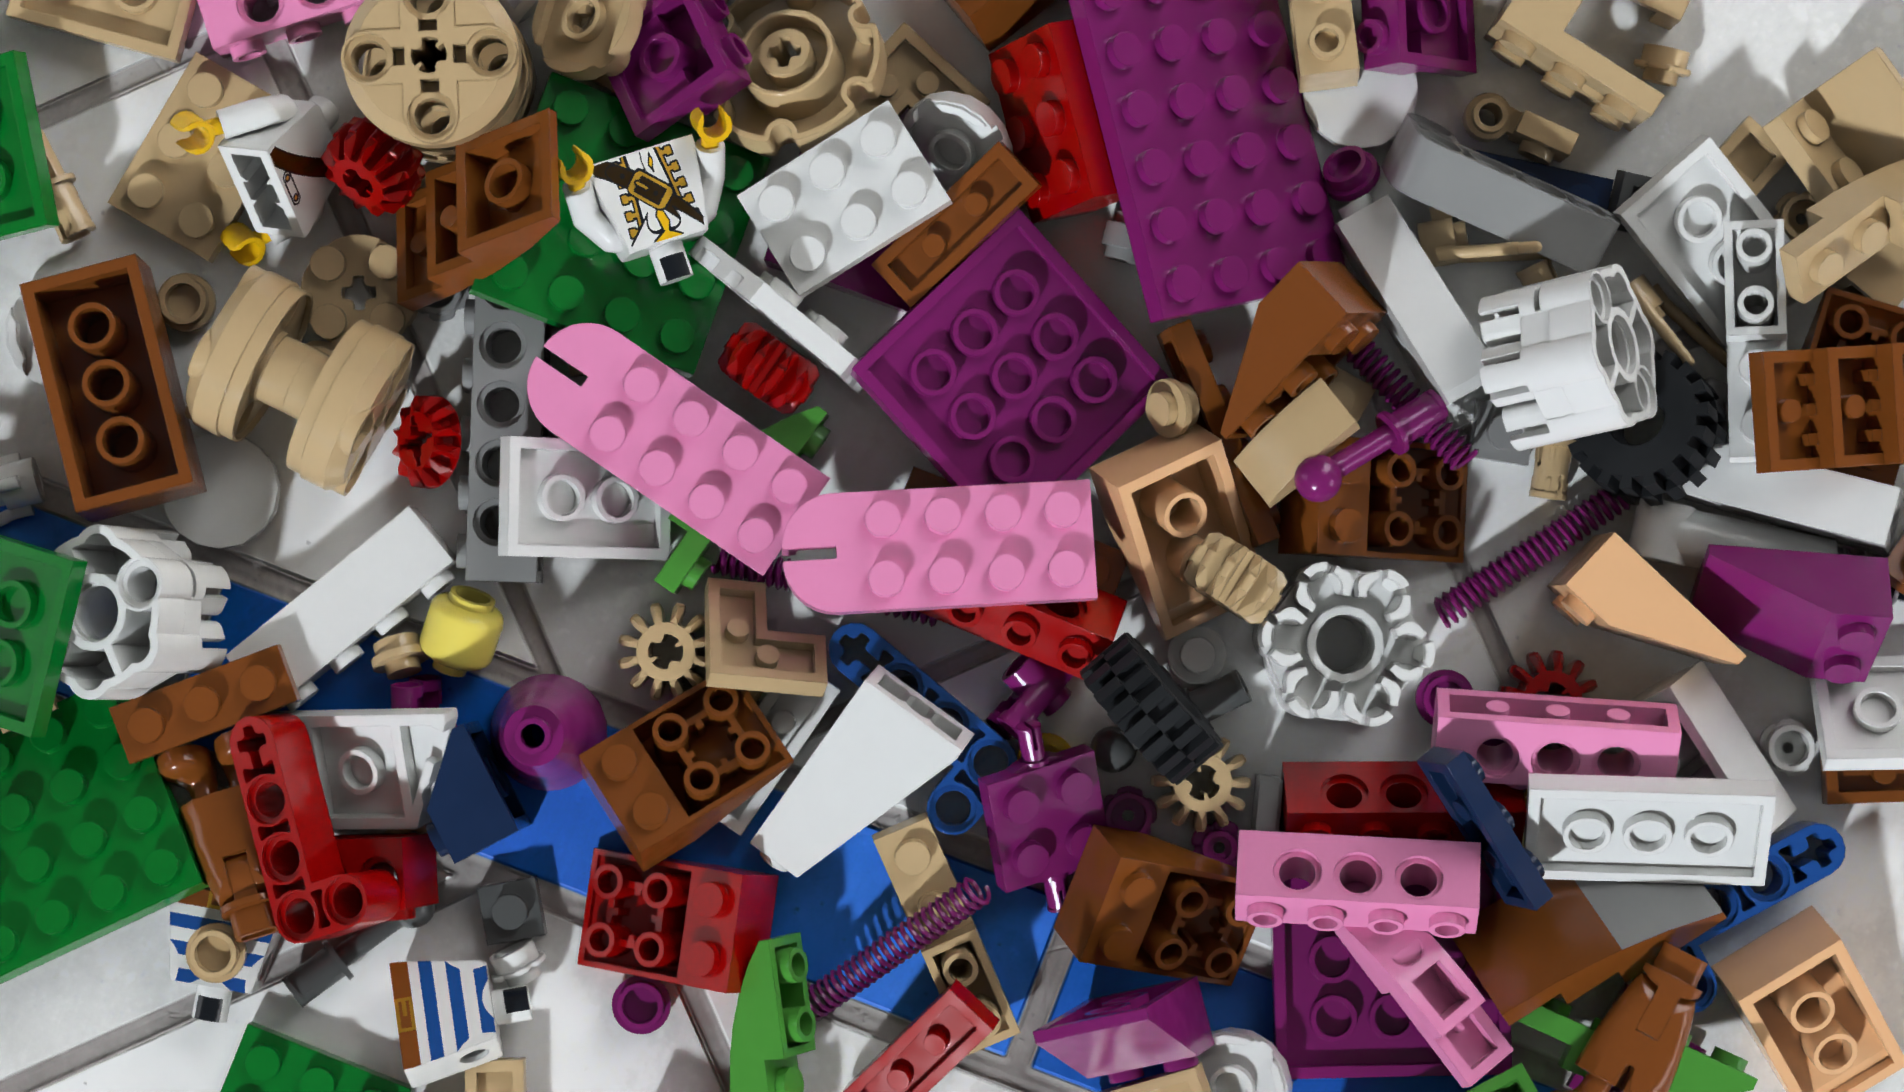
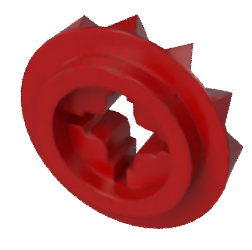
(434, 461)

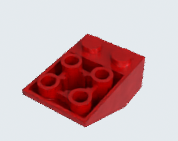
(675, 920)

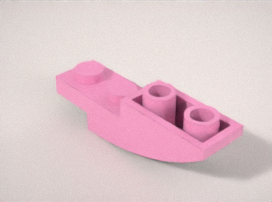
(1432, 995)

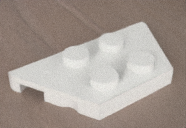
(779, 305)
(378, 762)

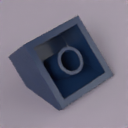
(472, 797)

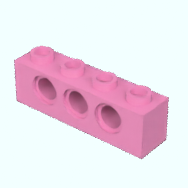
(238, 35)
(1584, 725)
(1382, 863)

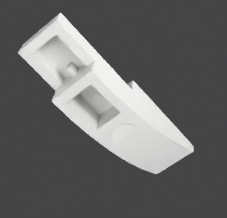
(1753, 317)

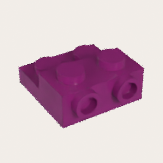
(1418, 36)
(680, 64)

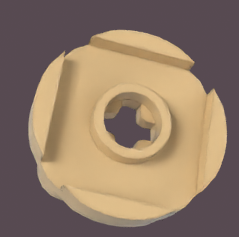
(589, 52)
(332, 271)

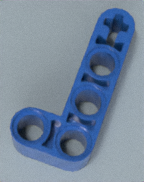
(962, 774)
(1742, 902)

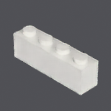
(356, 600)

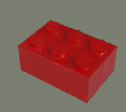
(1054, 122)

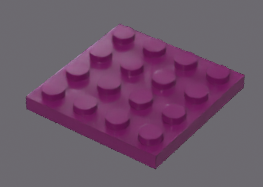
(1010, 367)
(1336, 1019)

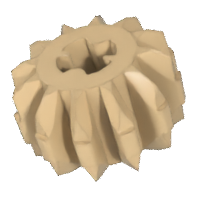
(1235, 578)
(659, 634)
(1223, 782)

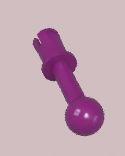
(1321, 476)

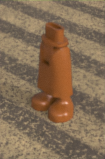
(221, 835)
(1645, 1029)

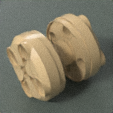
(438, 67)
(258, 361)

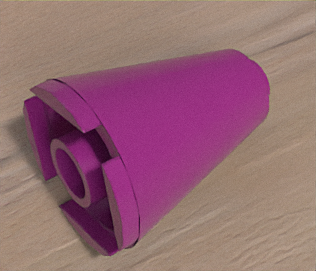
(570, 722)

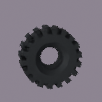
(1676, 450)
(1151, 709)

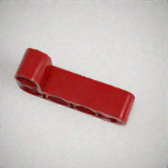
(277, 764)

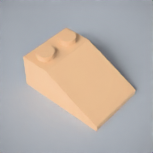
(1159, 508)
(1623, 594)
(1810, 1008)

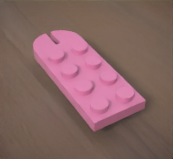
(672, 442)
(944, 548)

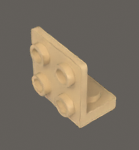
(1844, 126)

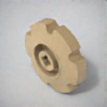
(805, 71)

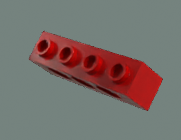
(1052, 633)
(1375, 801)

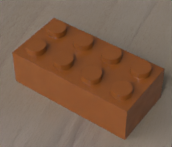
(112, 388)

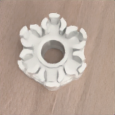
(1577, 353)
(140, 613)
(1391, 651)

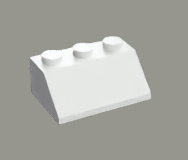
(1712, 734)

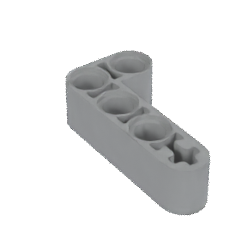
(1443, 174)

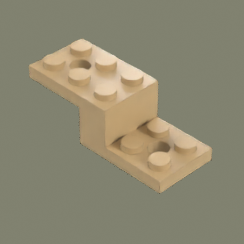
(1535, 36)

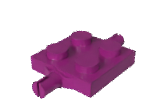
(1041, 814)

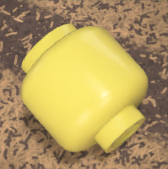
(461, 630)

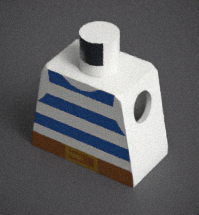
(214, 999)
(451, 1016)

